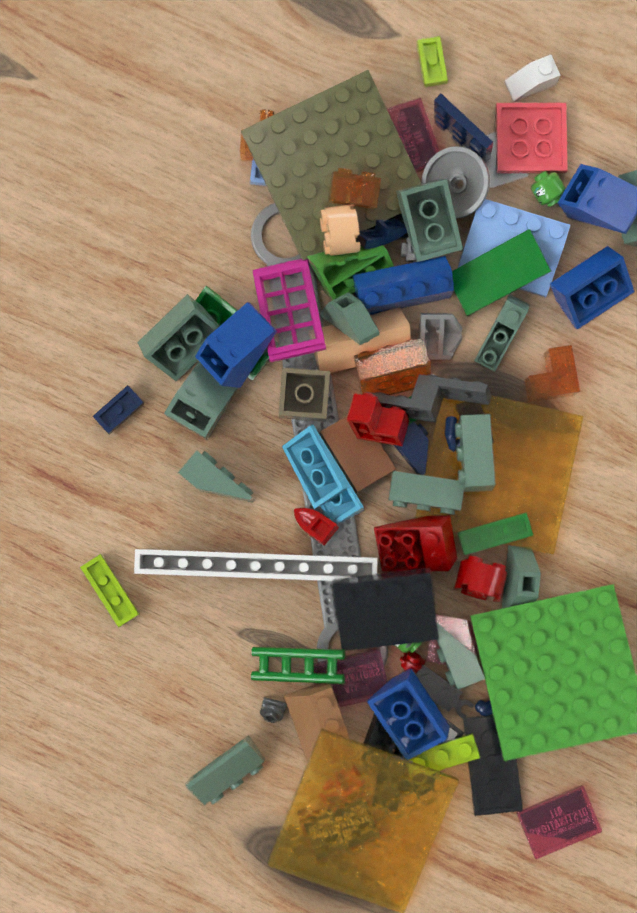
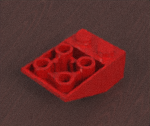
(417, 544)

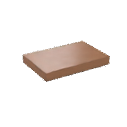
(359, 459)

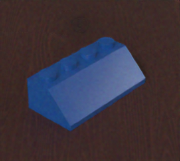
(405, 285)

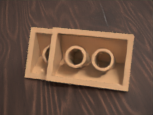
(341, 349)

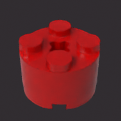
(480, 579)

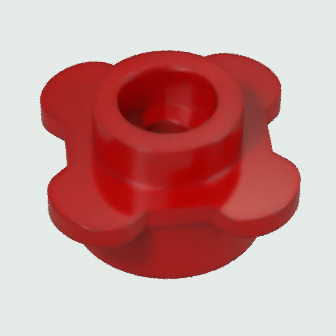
(412, 661)

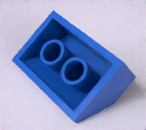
(593, 286)
(409, 714)

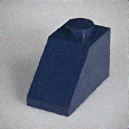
(415, 447)

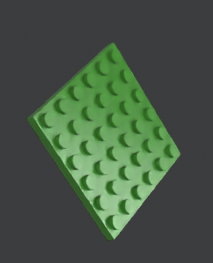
(558, 672)

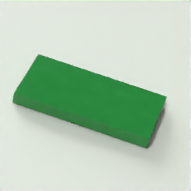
(499, 272)

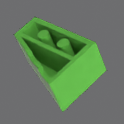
(337, 271)

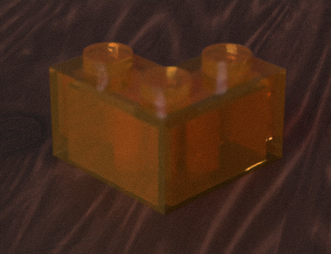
(560, 378)

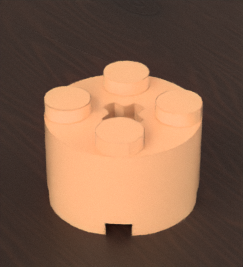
(341, 230)

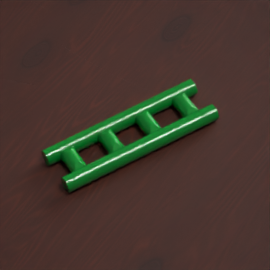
(308, 655)

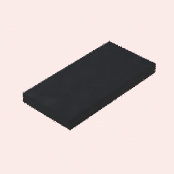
(492, 780)

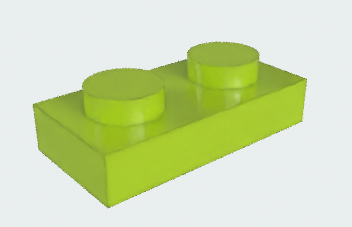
(432, 61)

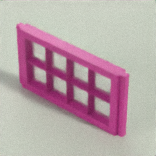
(290, 306)

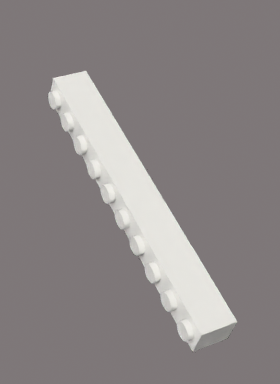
(251, 565)

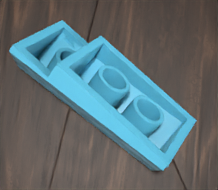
(322, 476)

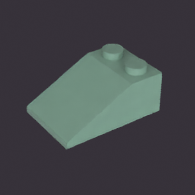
(430, 219)

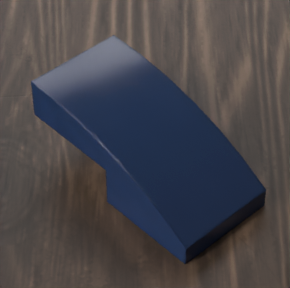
(384, 233)

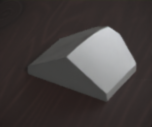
(440, 334)

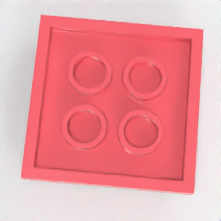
(531, 137)

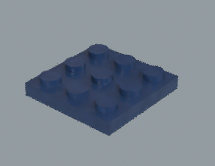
(461, 128)

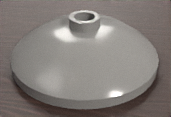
(458, 165)

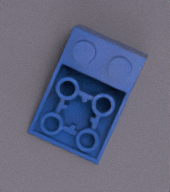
(600, 199)
(236, 346)

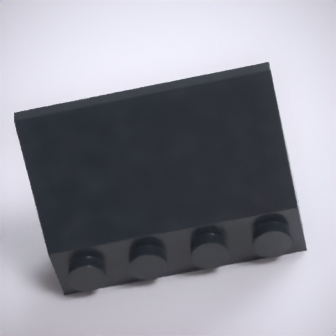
(385, 609)

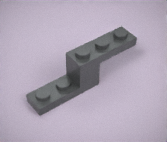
(430, 393)

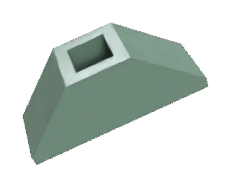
(351, 318)
(522, 577)

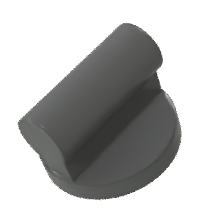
(272, 710)

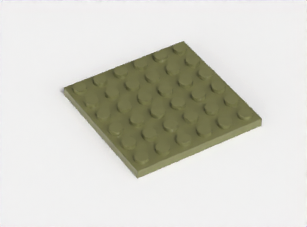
(315, 138)

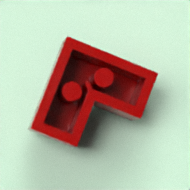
(375, 422)

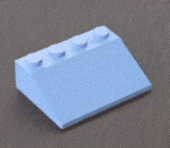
(498, 223)

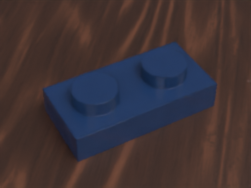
(118, 409)

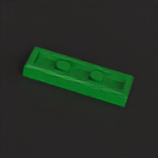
(495, 533)

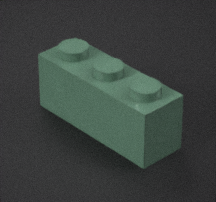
(475, 453)
(425, 492)

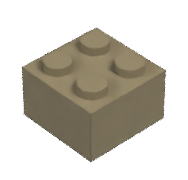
(304, 394)

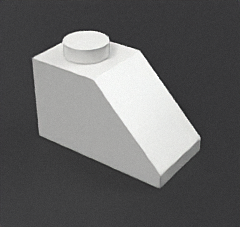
(533, 78)

